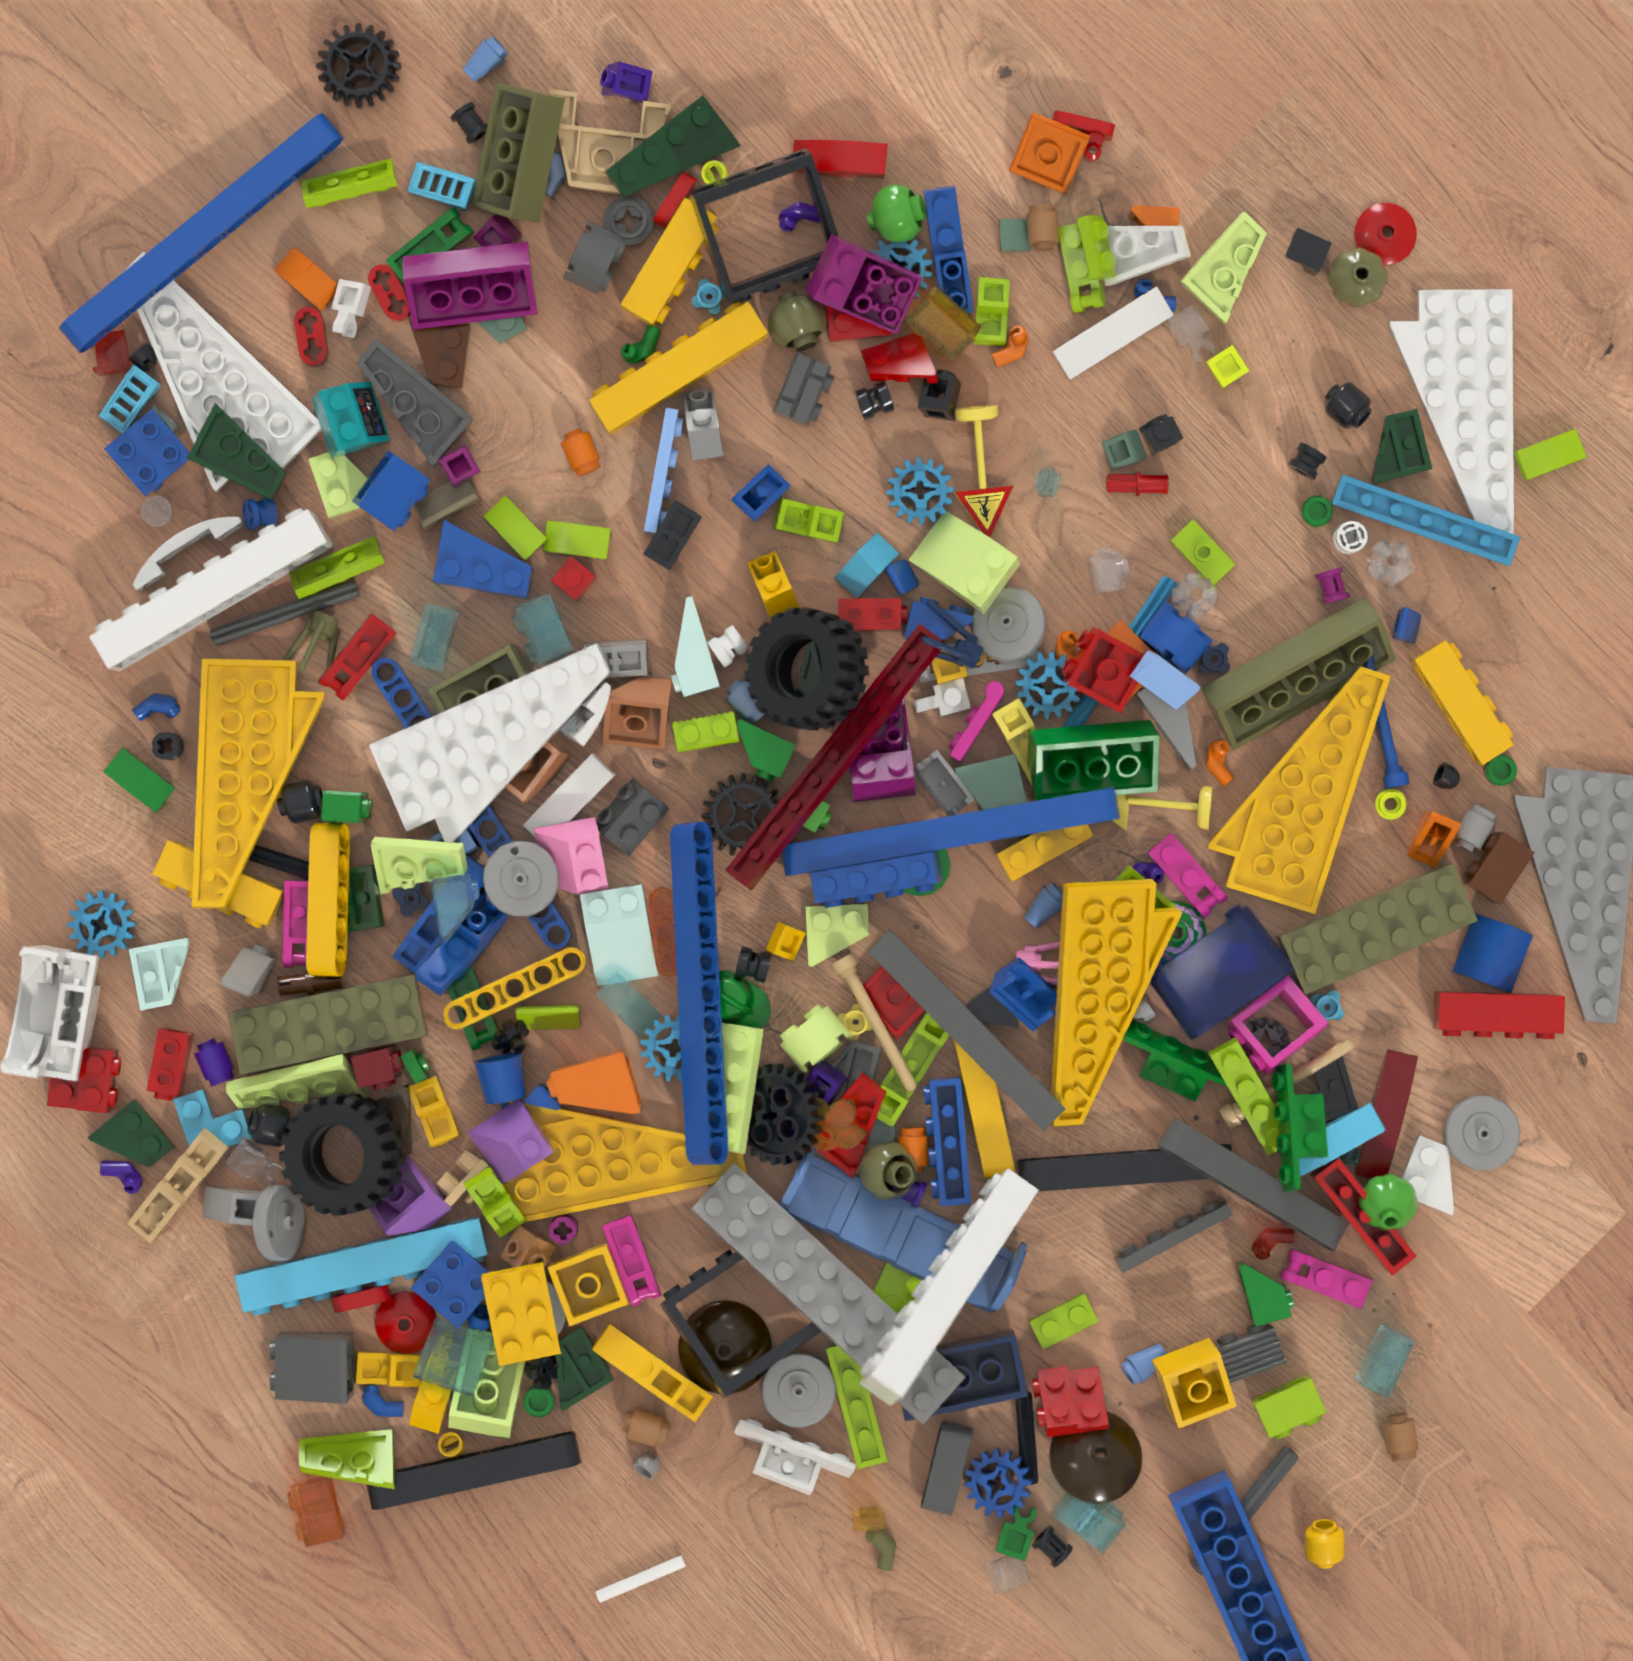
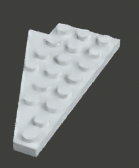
(211, 367)
(1464, 379)
(470, 753)

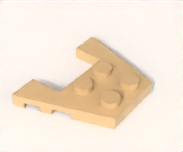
(591, 151)

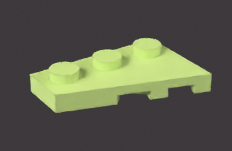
(1223, 268)
(415, 861)

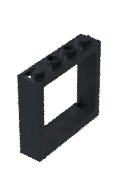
(744, 180)
(700, 1279)

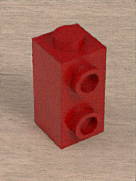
(873, 613)
(169, 1063)

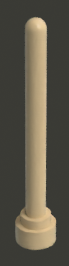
(847, 970)
(1232, 1113)

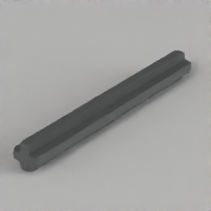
(284, 613)
(1264, 1486)

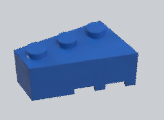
(479, 566)

